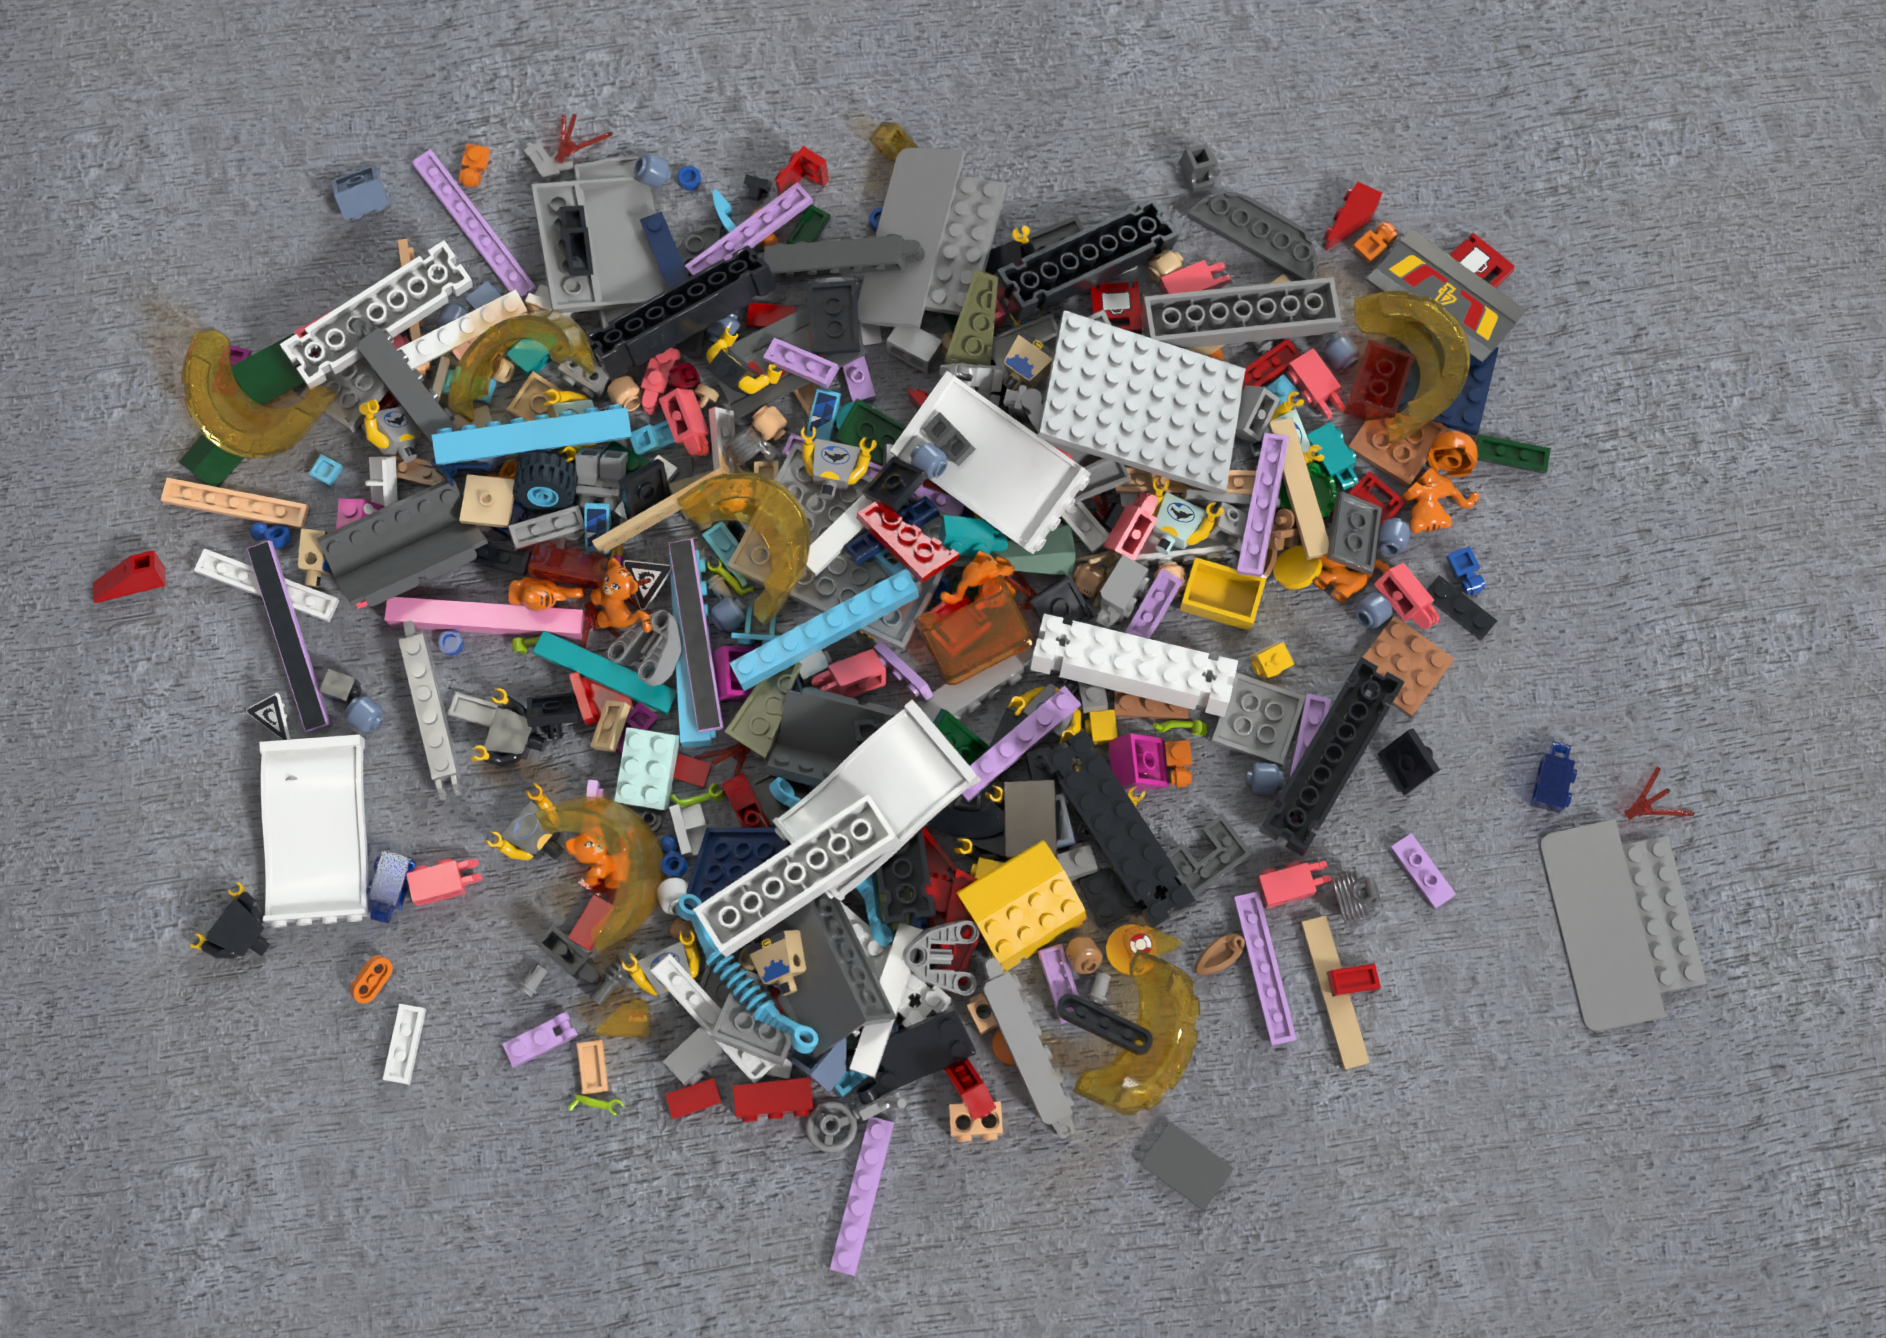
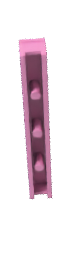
(484, 618)

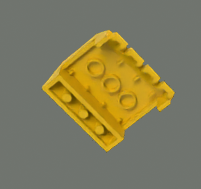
(1023, 905)

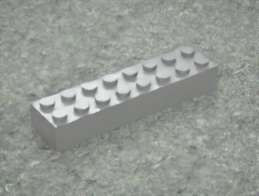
(1243, 313)

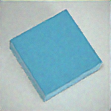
(325, 470)

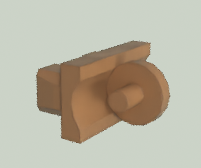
(1284, 531)

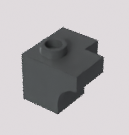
(1199, 167)

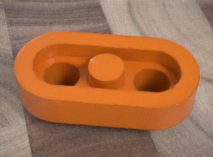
(371, 979)

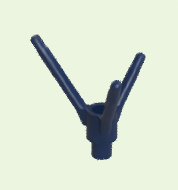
(450, 470)

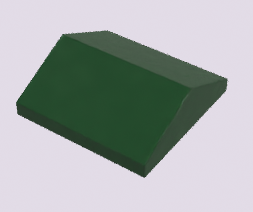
(209, 462)

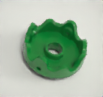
(1323, 487)

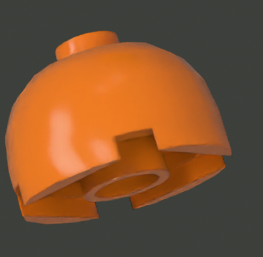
(1453, 453)

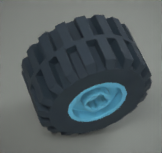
(545, 483)

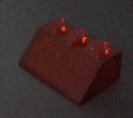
(1379, 382)
(567, 565)

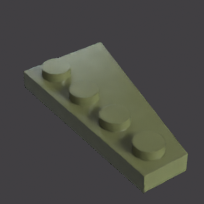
(975, 326)
(763, 711)

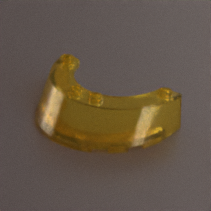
(552, 329)
(1435, 341)
(233, 418)
(772, 513)
(634, 854)
(1170, 1014)

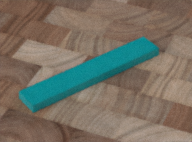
(604, 672)

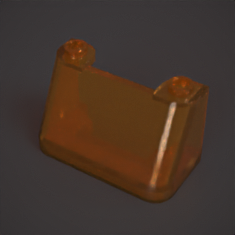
(975, 634)

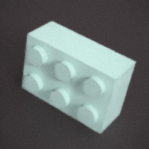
(647, 768)

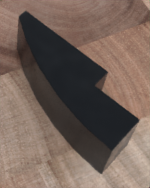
(575, 240)

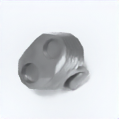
(745, 446)
(1348, 899)

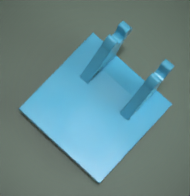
(748, 637)

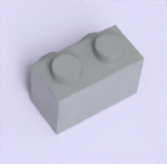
(914, 347)
(591, 385)
(1255, 412)
(1229, 527)
(1078, 862)
(693, 1057)

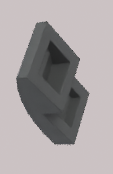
(949, 439)

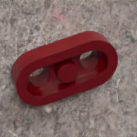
(684, 376)

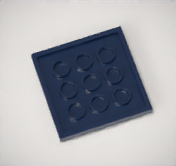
(1468, 408)
(728, 856)

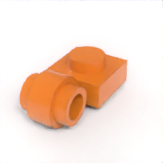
(474, 160)
(1372, 245)
(1178, 757)

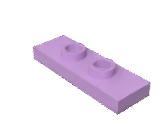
(859, 380)
(1422, 871)
(1057, 974)

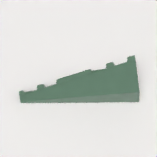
(1054, 558)

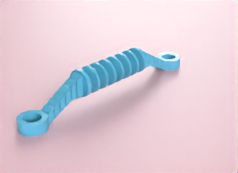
(868, 888)
(765, 1011)

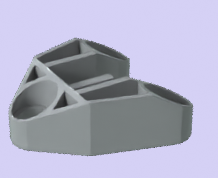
(659, 646)
(942, 934)

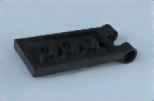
(917, 1053)

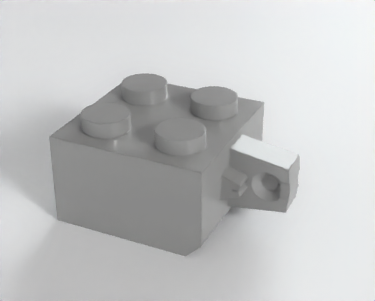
(1120, 592)

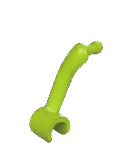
(729, 578)
(521, 644)
(1198, 727)
(701, 798)
(595, 1103)

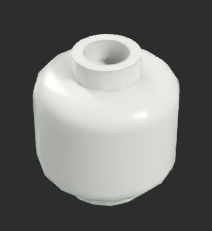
(669, 894)

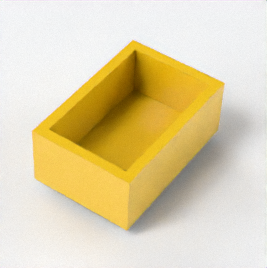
(1222, 594)

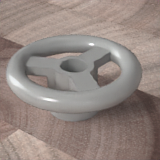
(850, 1120)

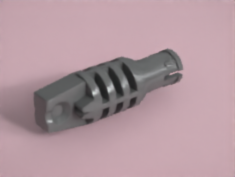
(615, 975)

